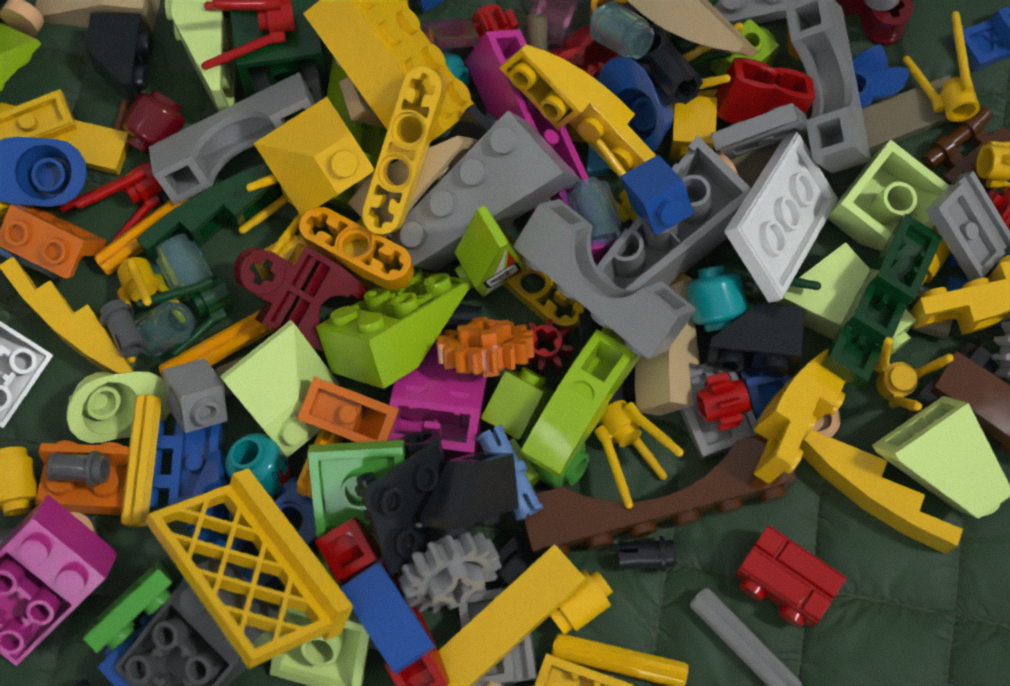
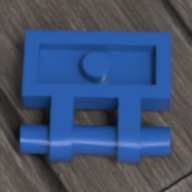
(188, 459)

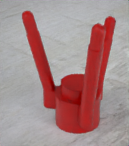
(272, 16)
(137, 185)

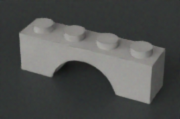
(837, 121)
(194, 156)
(560, 246)

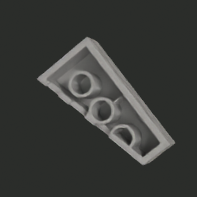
(505, 170)
(715, 195)

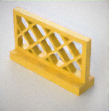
(284, 553)

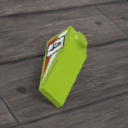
(487, 254)

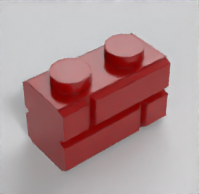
(789, 578)

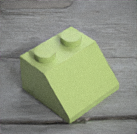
(883, 193)

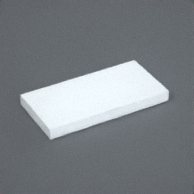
(781, 217)

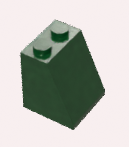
(277, 61)

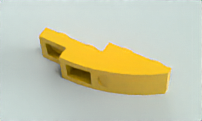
(574, 97)
(975, 306)
(794, 414)

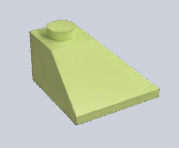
(274, 385)
(323, 663)

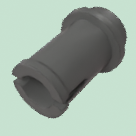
(118, 318)
(79, 468)

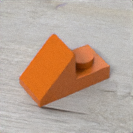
(347, 413)

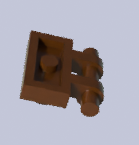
(945, 149)

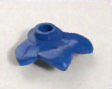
(874, 76)

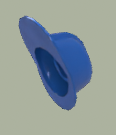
(635, 89)
(40, 171)

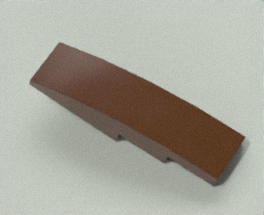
(983, 391)

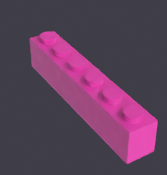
(502, 96)

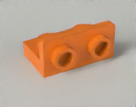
(47, 239)
(78, 496)

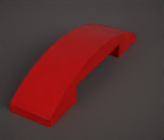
(349, 553)

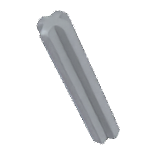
(742, 640)

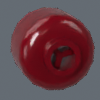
(152, 120)

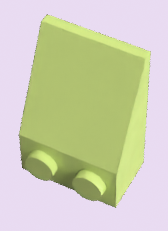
(204, 37)

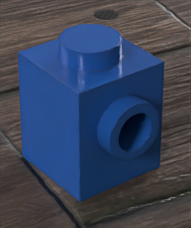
(657, 194)

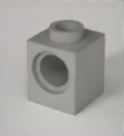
(195, 395)

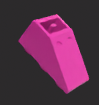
(442, 403)
(46, 574)

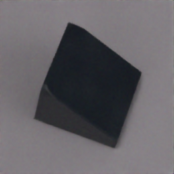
(513, 559)

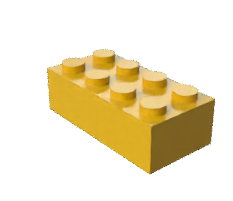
(377, 48)

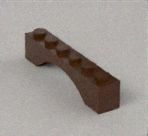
(580, 520)

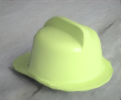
(105, 402)

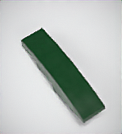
(212, 210)
(882, 300)

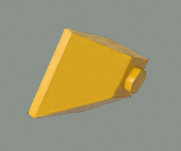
(314, 156)

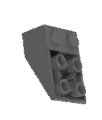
(186, 643)

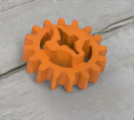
(485, 347)

